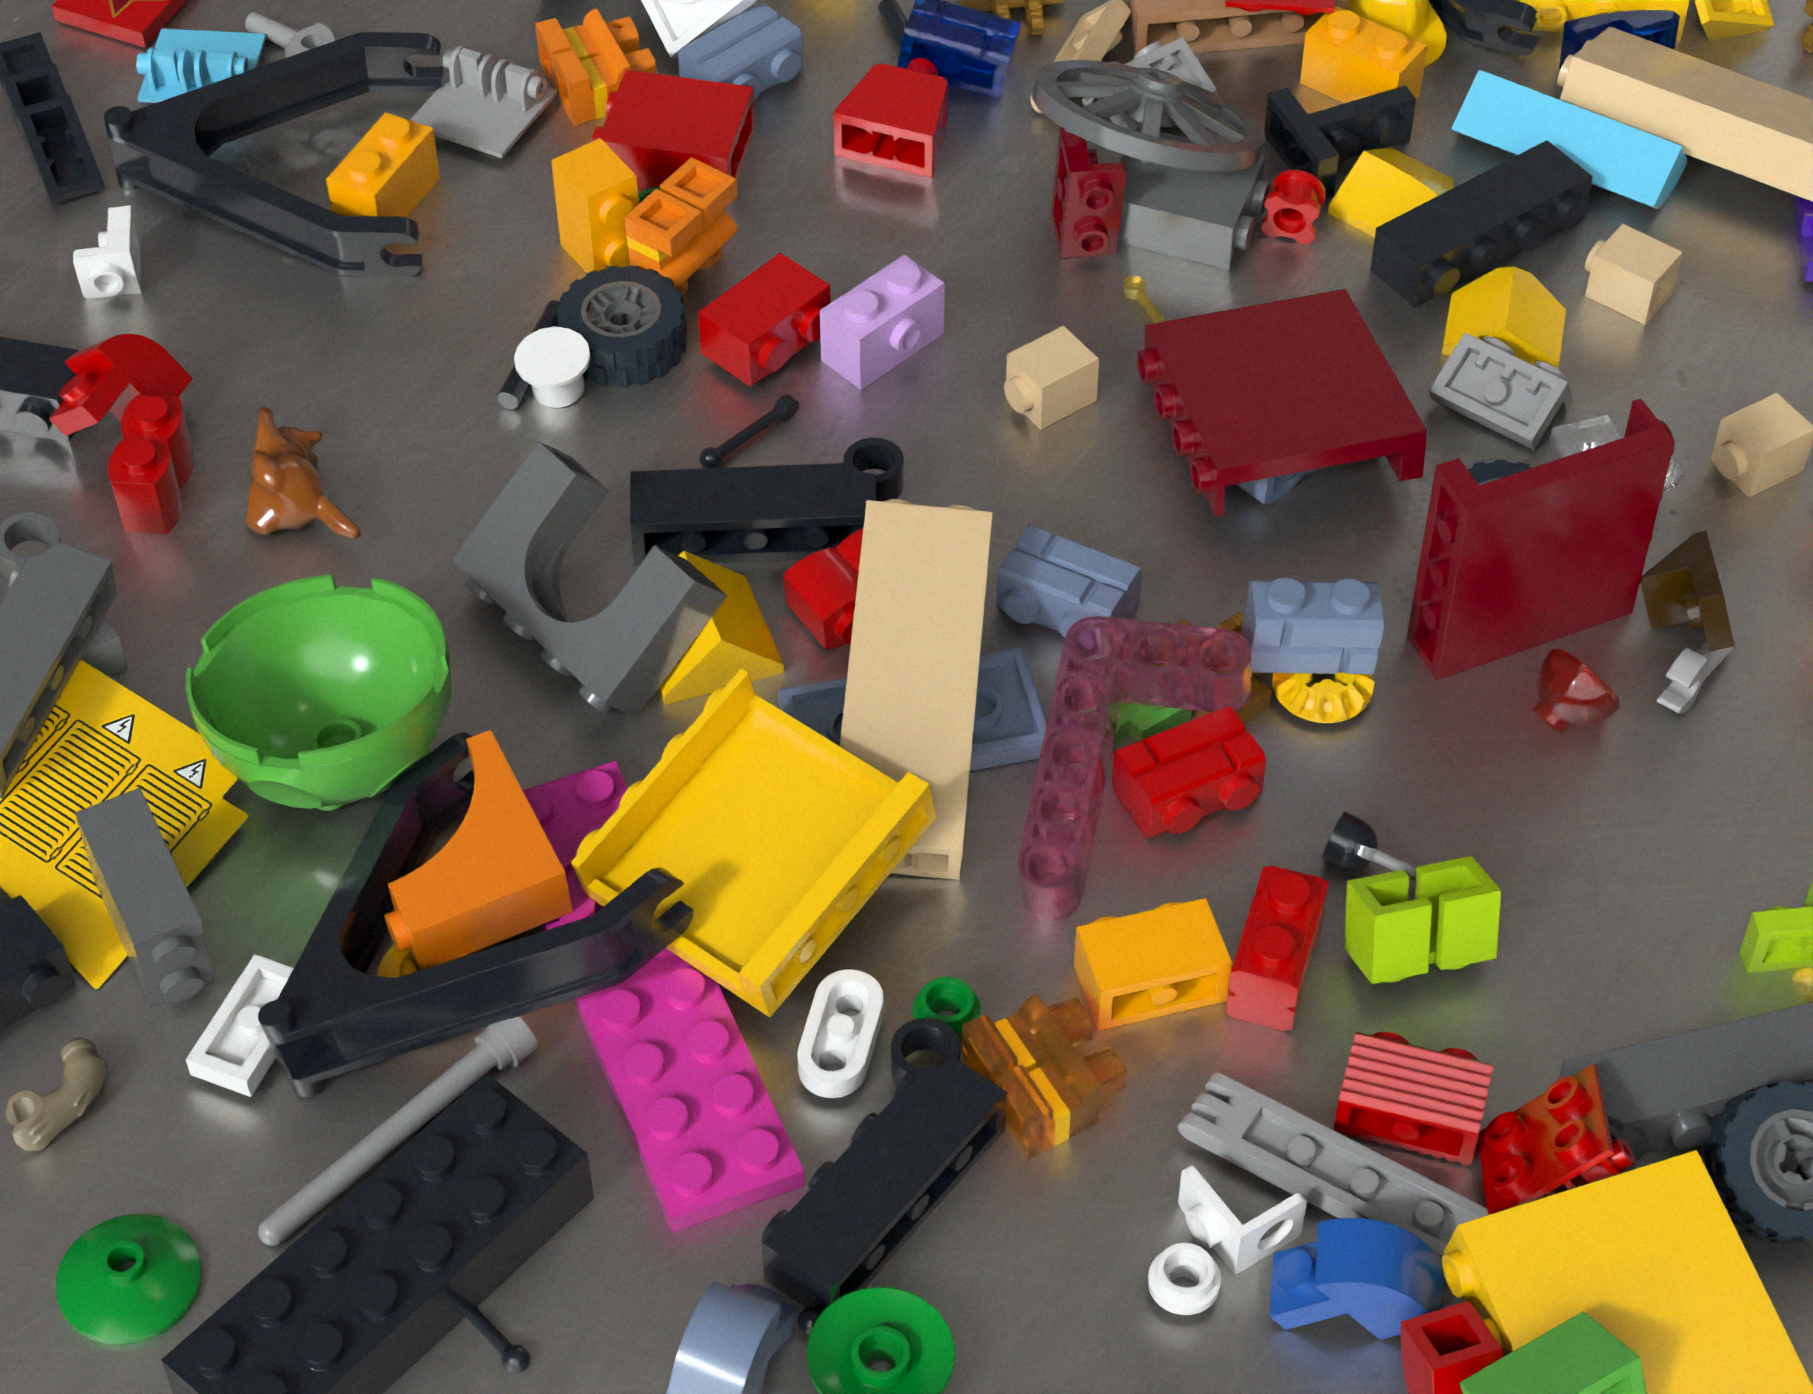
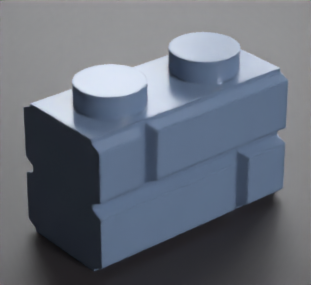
(746, 51)
(1063, 582)
(1313, 626)

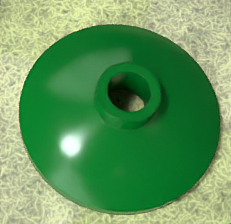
(134, 1302)
(880, 1327)

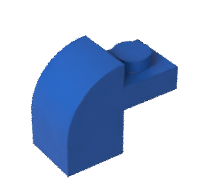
(1357, 1269)

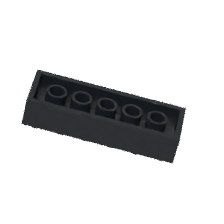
(395, 1258)

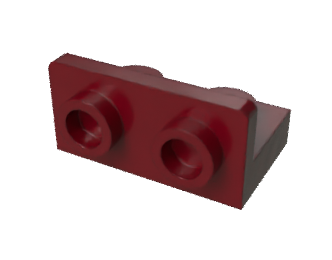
(1086, 200)

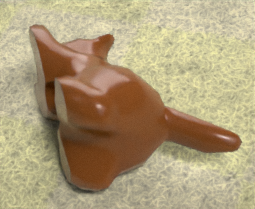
(286, 485)

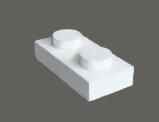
(234, 1046)

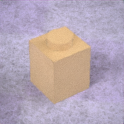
(1632, 273)
(1051, 377)
(1762, 444)

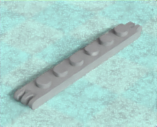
(1321, 1163)

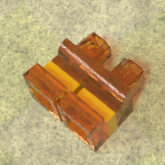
(1046, 1079)

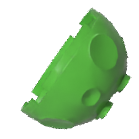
(322, 690)

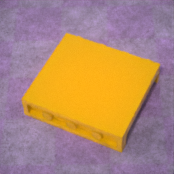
(767, 835)
(1646, 1262)

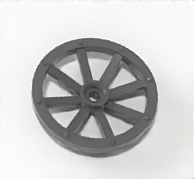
(1157, 102)

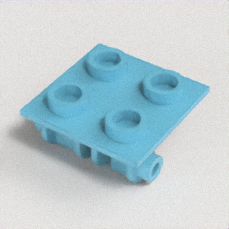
(195, 59)

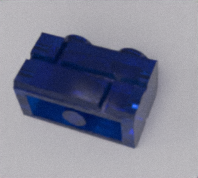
(963, 44)

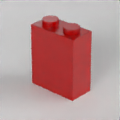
(668, 119)

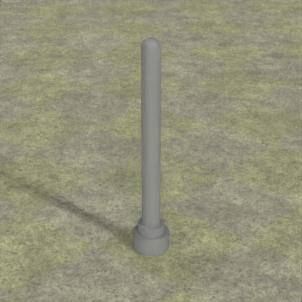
(496, 1047)

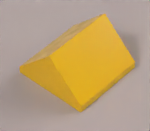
(729, 641)

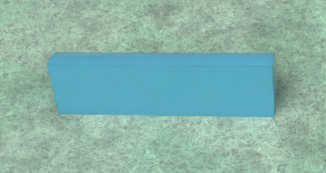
(1610, 151)

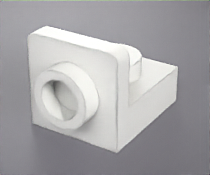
(116, 263)

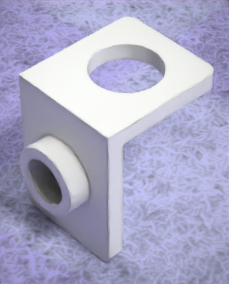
(1219, 1228)

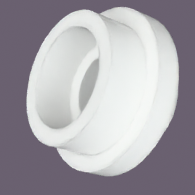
(1189, 1262)

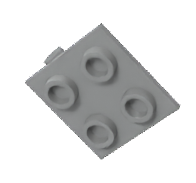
(484, 101)

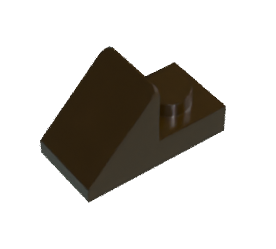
(1689, 590)

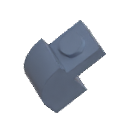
(731, 1340)

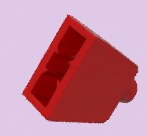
(894, 118)

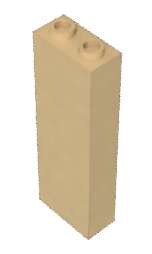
(1696, 105)
(919, 661)

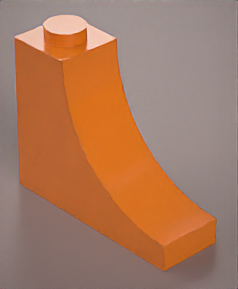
(488, 878)

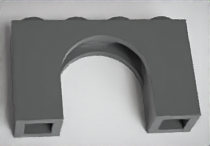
(517, 563)

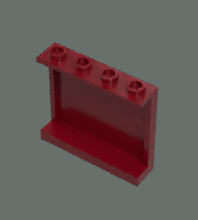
(1278, 393)
(1536, 549)

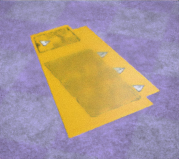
(88, 751)

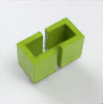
(1446, 923)

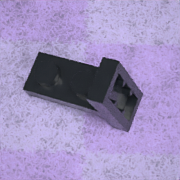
(1337, 133)

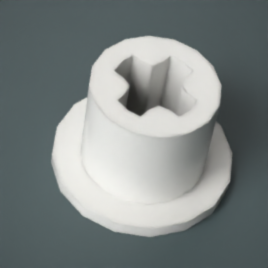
(553, 365)

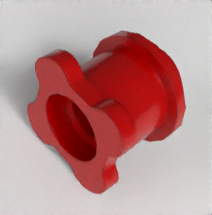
(1293, 206)

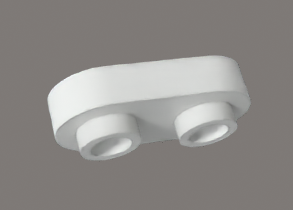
(838, 1038)

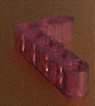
(1088, 738)

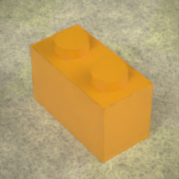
(1359, 58)
(386, 170)
(591, 201)
(1152, 963)

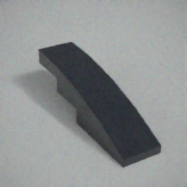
(47, 120)

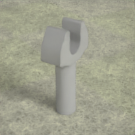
(287, 37)
(1688, 676)

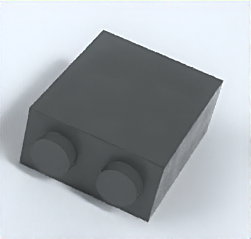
(1191, 211)
(146, 898)

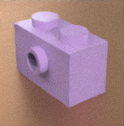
(882, 322)

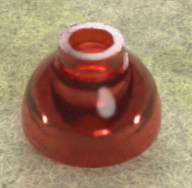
(1572, 693)

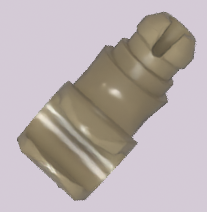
(44, 1117)

